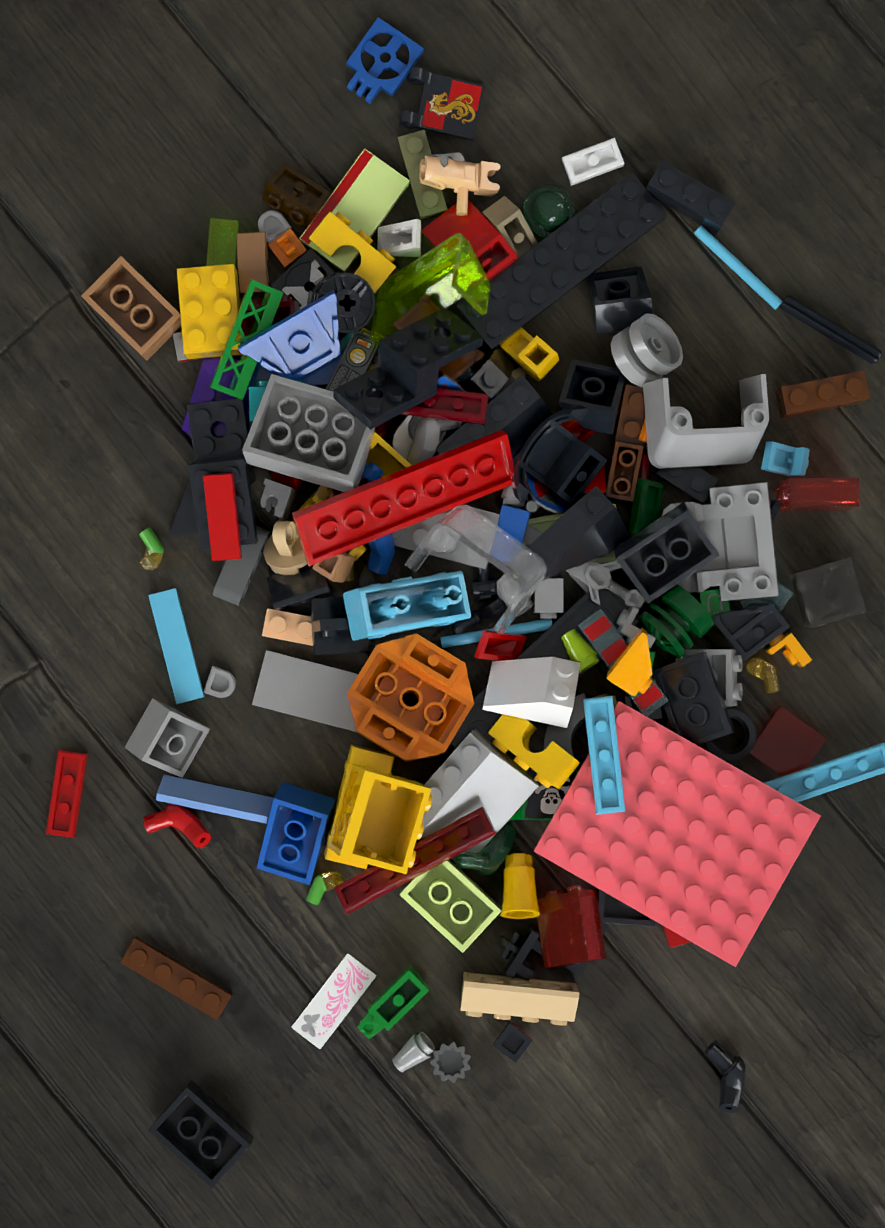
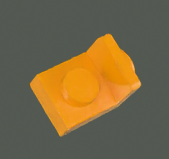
(794, 651)

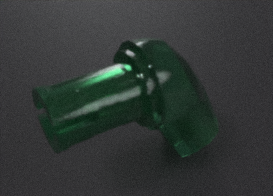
(491, 856)

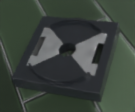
(300, 274)

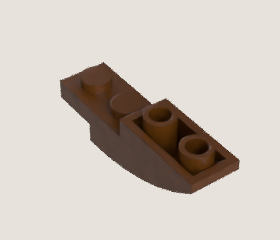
(626, 447)

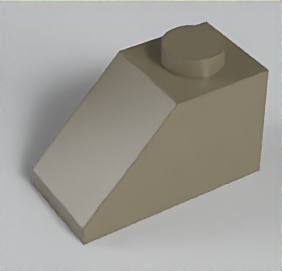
(511, 225)

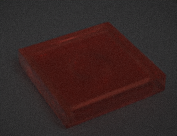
(786, 743)

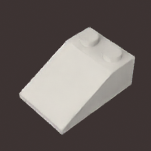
(533, 689)

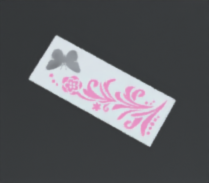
(333, 1001)

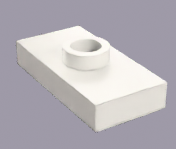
(593, 161)

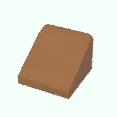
(336, 567)

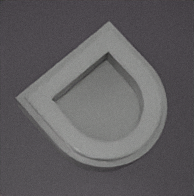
(273, 224)
(220, 683)

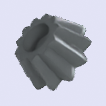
(450, 1062)

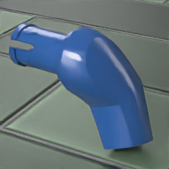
(381, 554)

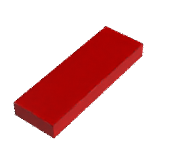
(222, 516)
(66, 793)

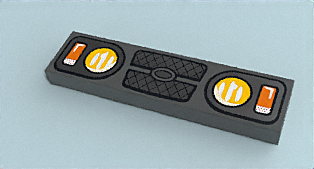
(354, 361)

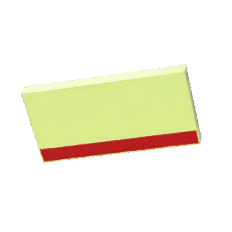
(364, 199)

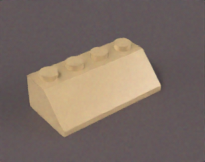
(518, 997)

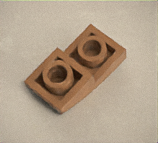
(252, 259)

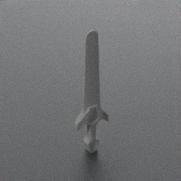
(596, 576)

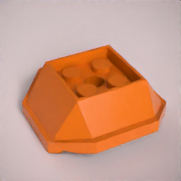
(415, 668)

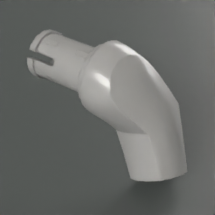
(427, 438)

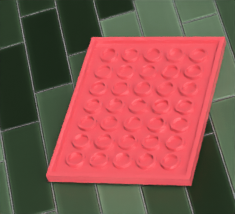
(696, 841)

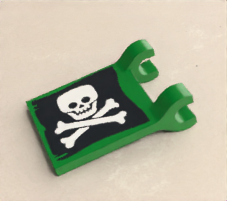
(543, 801)

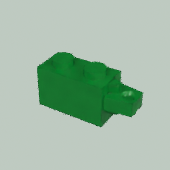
(393, 1002)

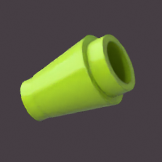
(579, 650)

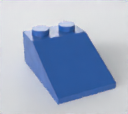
(295, 833)

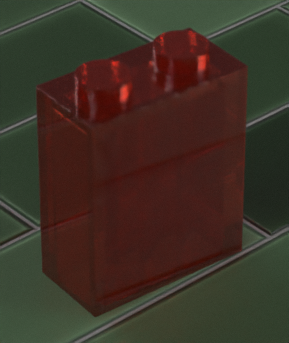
(818, 494)
(570, 927)

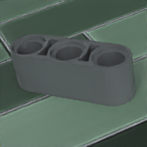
(239, 572)

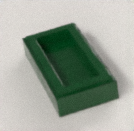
(645, 505)

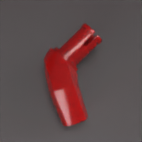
(181, 819)

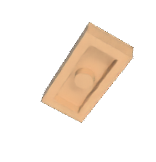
(288, 627)

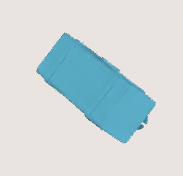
(406, 605)

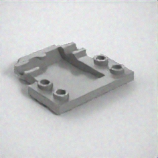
(743, 535)

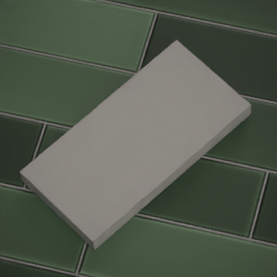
(305, 690)

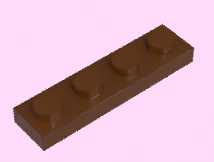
(176, 978)

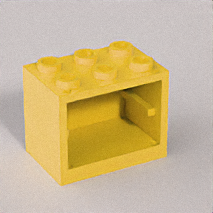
(380, 819)

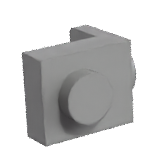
(627, 629)

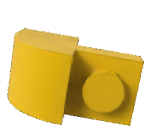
(531, 354)

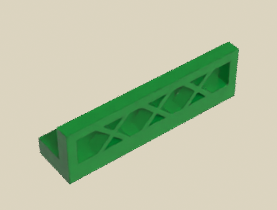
(263, 321)

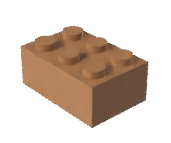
(133, 308)

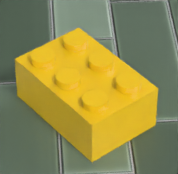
(208, 309)

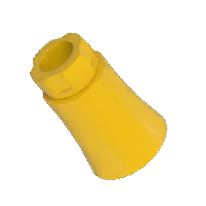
(519, 888)

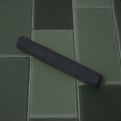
(831, 329)

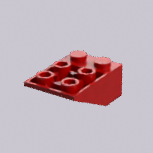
(485, 240)

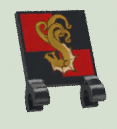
(446, 105)

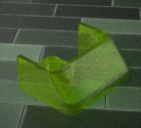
(443, 273)

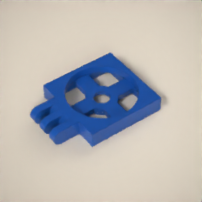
(369, 80)

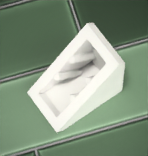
(401, 238)

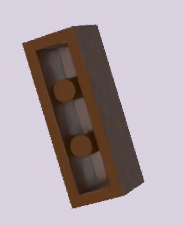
(822, 394)

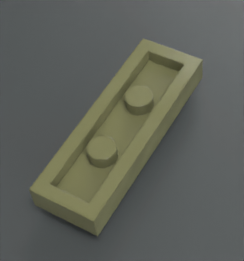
(427, 198)

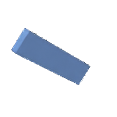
(214, 799)

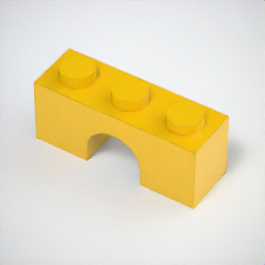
(335, 233)
(552, 764)

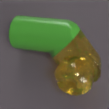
(154, 550)
(323, 883)

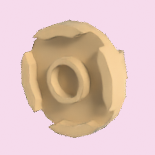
(284, 550)

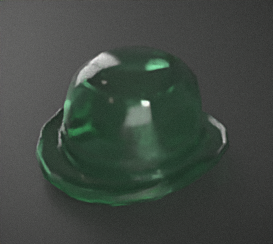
(547, 209)

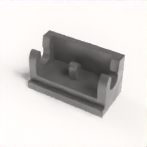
(279, 497)

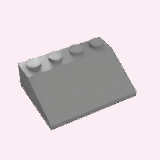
(307, 436)
(476, 778)

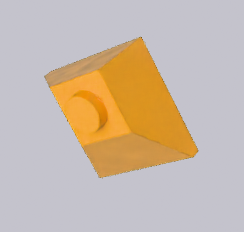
(633, 667)

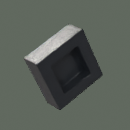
(512, 1041)

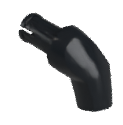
(732, 1076)

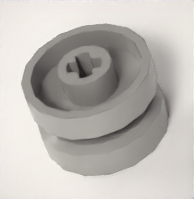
(646, 350)

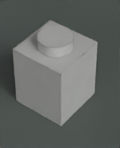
(549, 598)

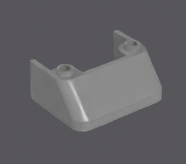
(677, 445)

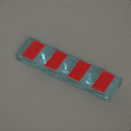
(610, 646)

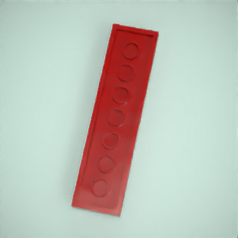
(404, 497)

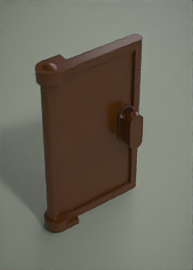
(423, 308)

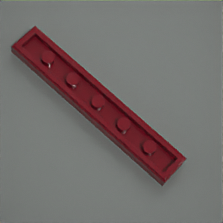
(429, 853)

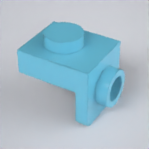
(785, 459)

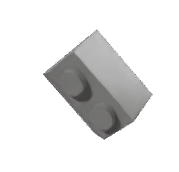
(166, 738)

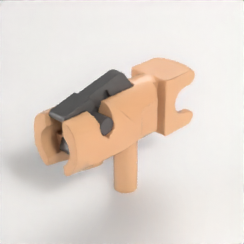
(455, 173)

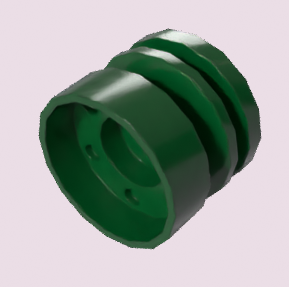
(680, 616)

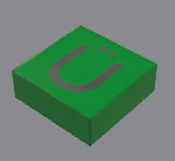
(712, 602)

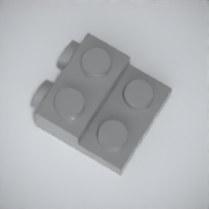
(725, 666)

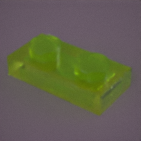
(222, 242)

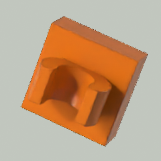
(287, 248)

